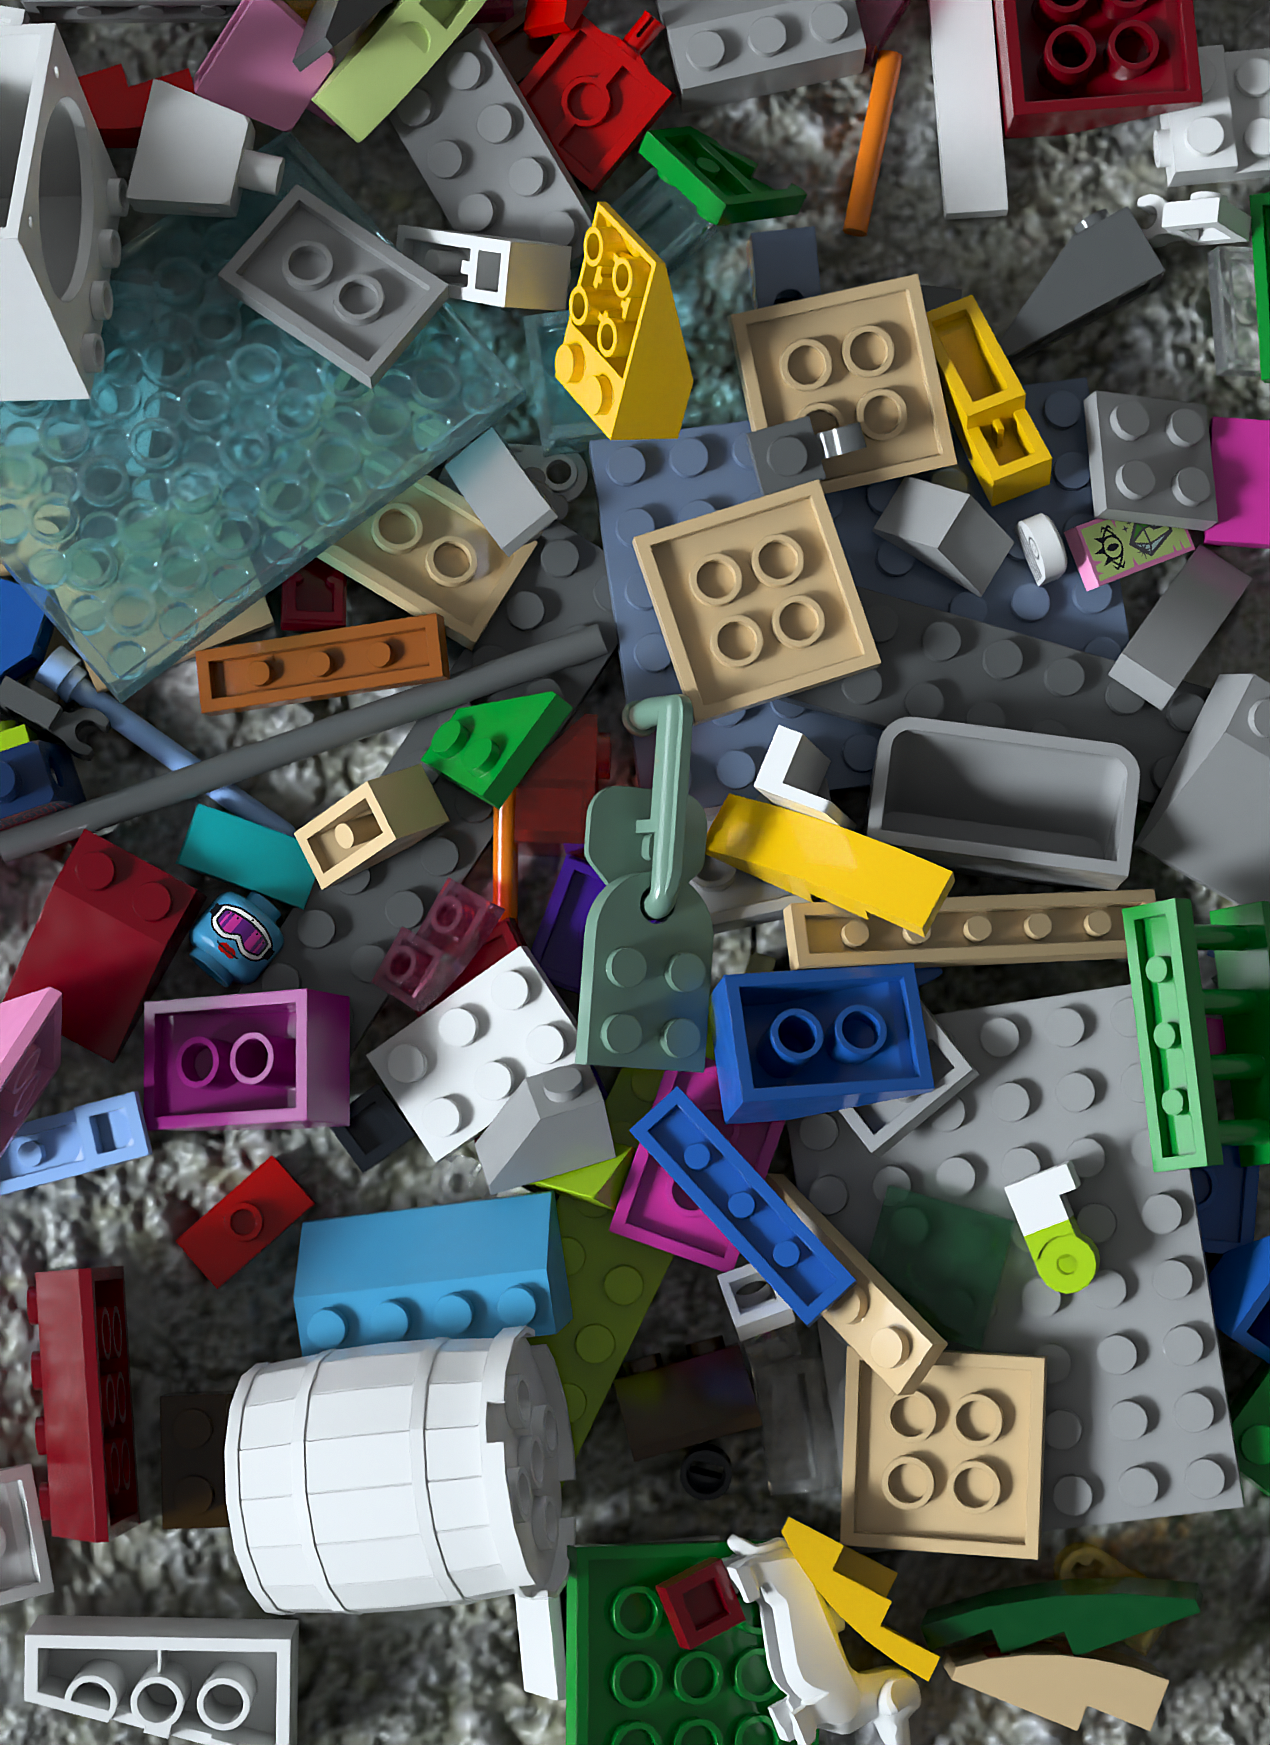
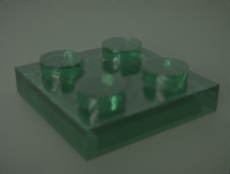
(943, 1260)

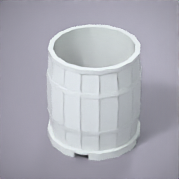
(401, 1476)

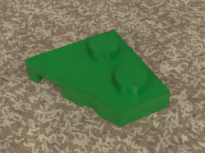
(495, 743)

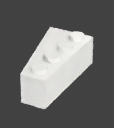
(170, 1675)

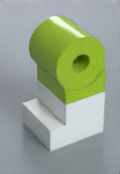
(1059, 1249)

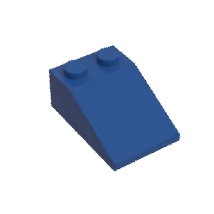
(817, 1041)

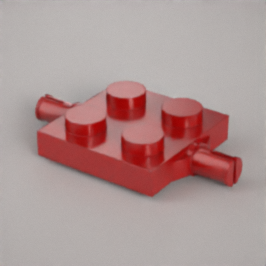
(596, 96)

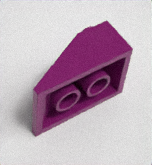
(247, 1061)

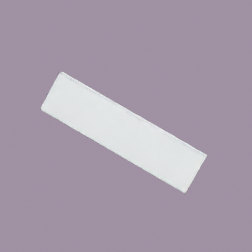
(967, 108)

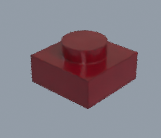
(700, 1603)

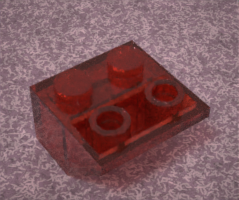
(558, 790)

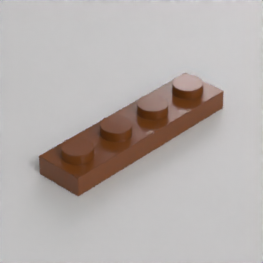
(322, 665)

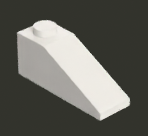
(491, 267)

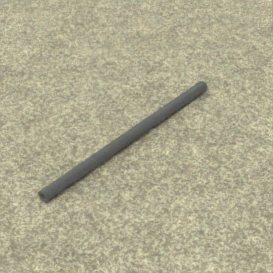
(302, 742)

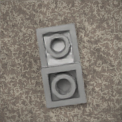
(501, 492)

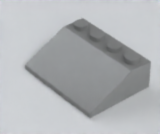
(1217, 796)

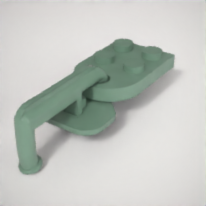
(643, 979)

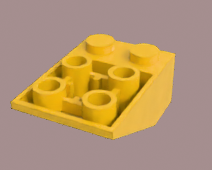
(624, 337)

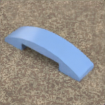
(75, 1143)

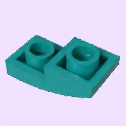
(247, 856)

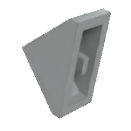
(945, 532)

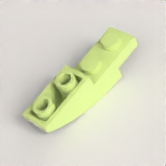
(391, 60)

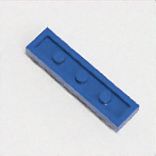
(743, 1206)

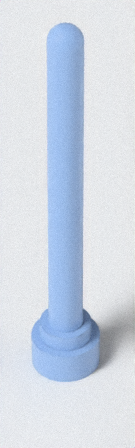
(68, 679)

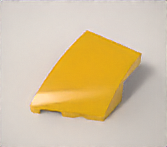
(857, 1592)

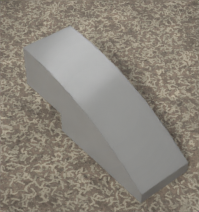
(1179, 627)

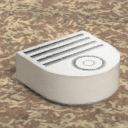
(1042, 548)

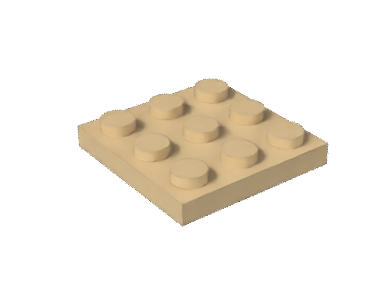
(849, 361)
(756, 602)
(951, 1462)

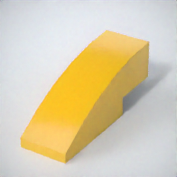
(987, 403)

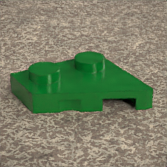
(716, 178)

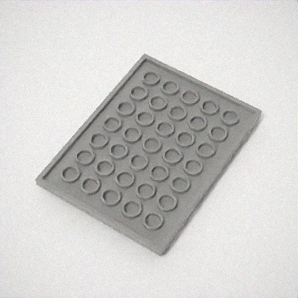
(1134, 1356)

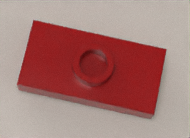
(245, 1222)

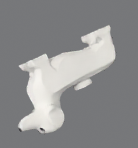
(808, 1655)

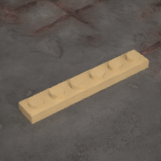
(967, 931)

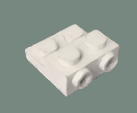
(1230, 129)

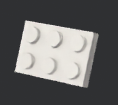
(475, 1050)

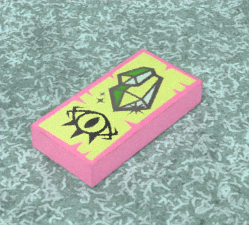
(1117, 549)

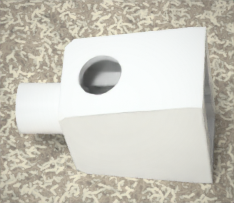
(197, 157)

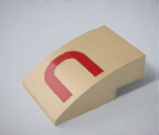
(1059, 1685)

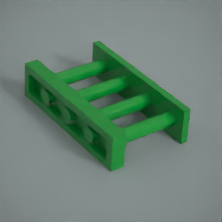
(1174, 1033)

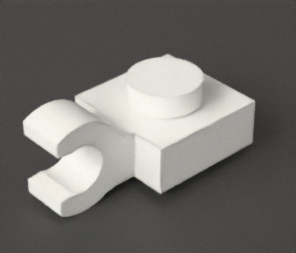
(1198, 221)

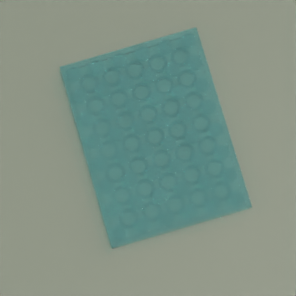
(217, 446)

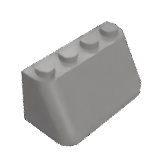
(1005, 802)

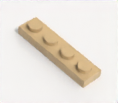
(872, 1313)

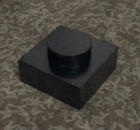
(374, 1129)

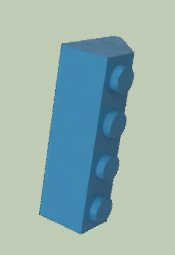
(432, 1273)

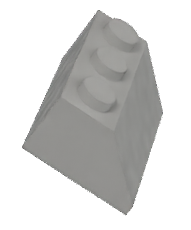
(757, 47)

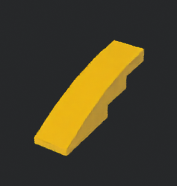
(828, 863)

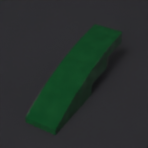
(1086, 1609)

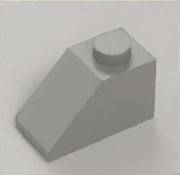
(546, 1129)

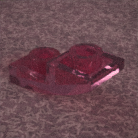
(430, 960)

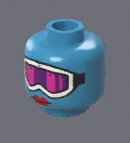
(236, 938)

